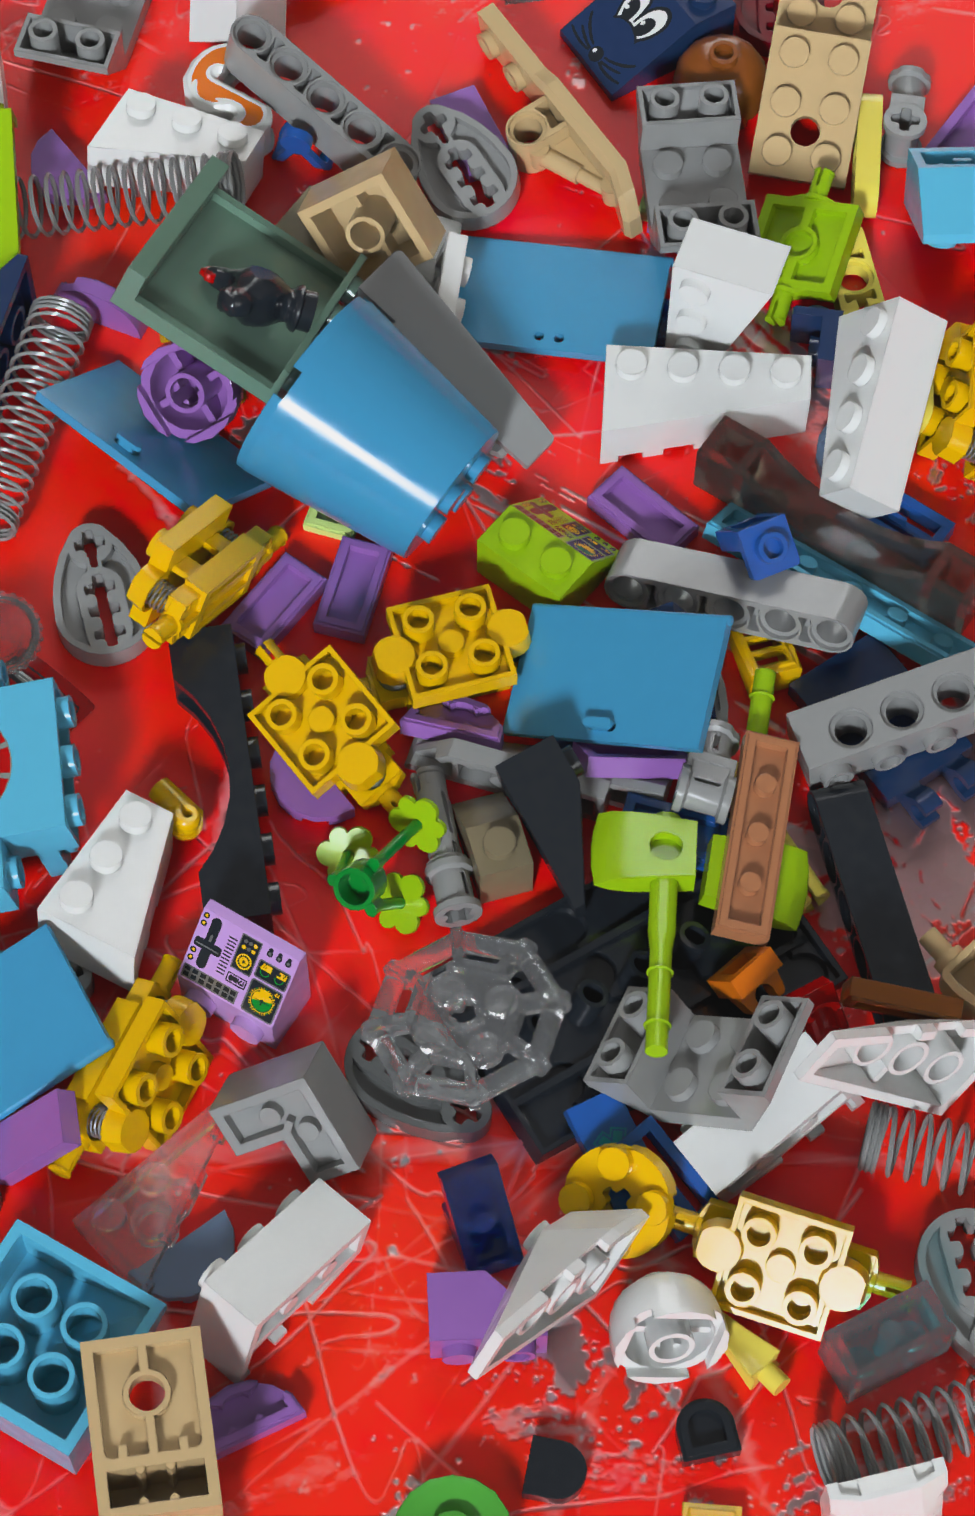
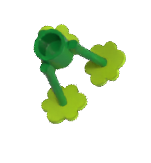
(358, 869)

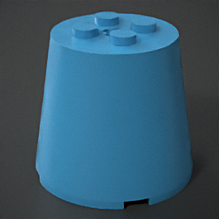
(371, 434)

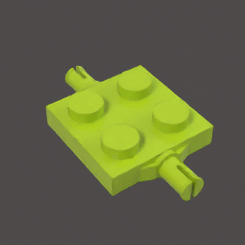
(820, 243)

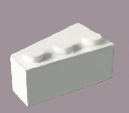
(156, 128)
(111, 891)
(738, 1158)

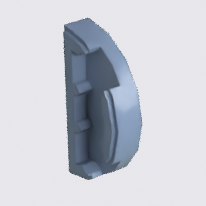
(183, 1265)

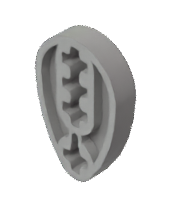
(487, 161)
(77, 606)
(937, 1262)

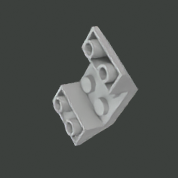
(83, 34)
(691, 160)
(715, 1066)

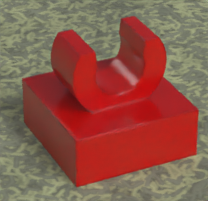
(827, 1011)

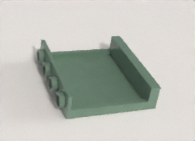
(175, 300)

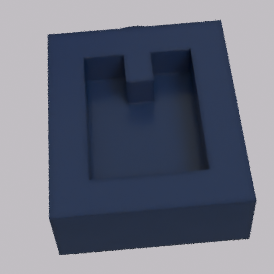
(818, 328)

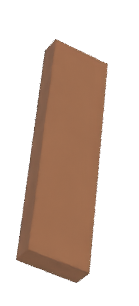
(755, 839)

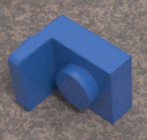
(763, 543)

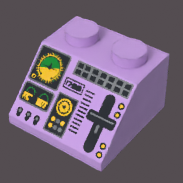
(244, 975)

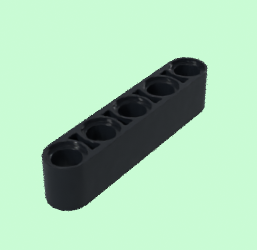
(866, 888)

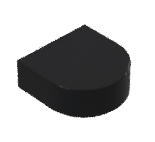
(706, 1433)
(554, 1471)

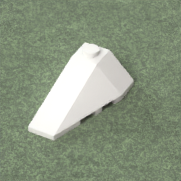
(897, 1062)
(556, 1277)

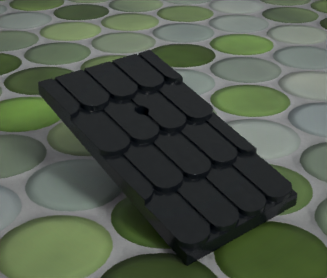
(596, 963)

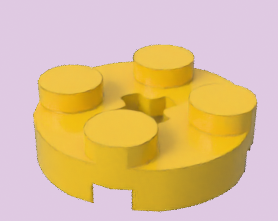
(630, 1169)

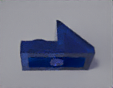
(480, 1215)

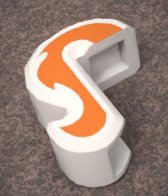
(212, 90)

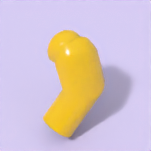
(187, 815)

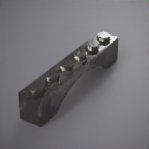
(754, 475)

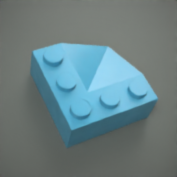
(46, 1308)

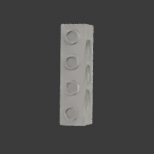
(868, 713)

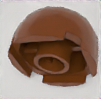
(725, 58)

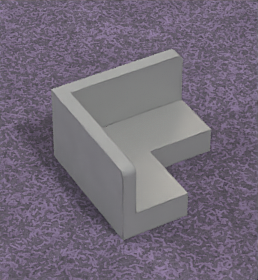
(298, 1101)

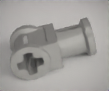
(905, 117)
(708, 777)

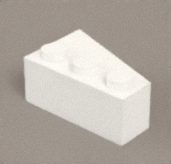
(719, 285)
(275, 1275)

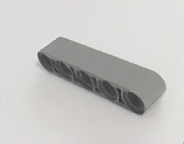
(310, 89)
(780, 607)

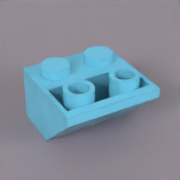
(941, 194)

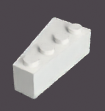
(680, 395)
(878, 403)

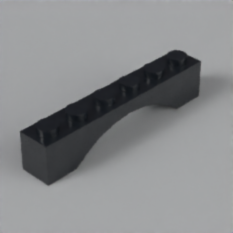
(209, 690)

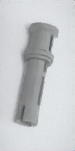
(447, 867)

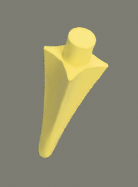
(754, 1358)

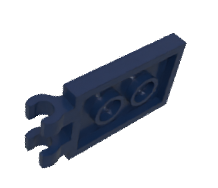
(865, 664)

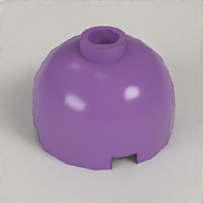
(186, 395)

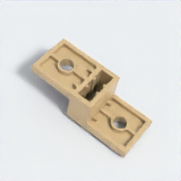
(815, 75)
(158, 1457)

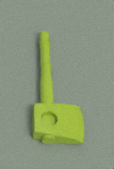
(657, 857)
(794, 866)

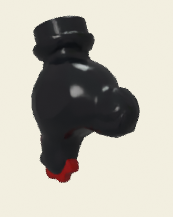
(261, 297)

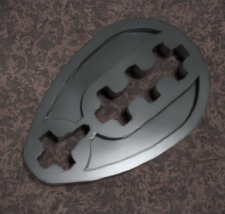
(416, 1114)

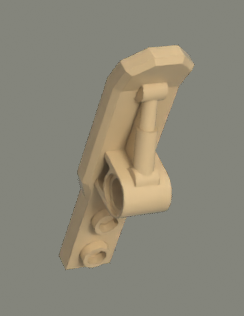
(563, 131)

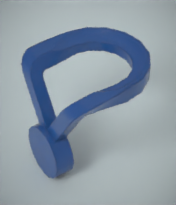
(298, 141)

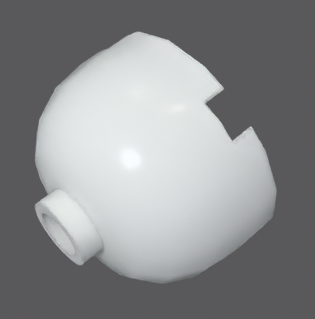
(665, 1327)

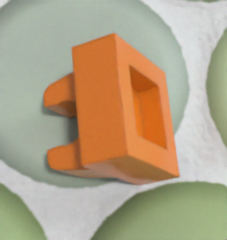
(745, 974)

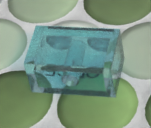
(887, 1341)

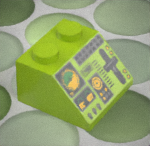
(543, 555)

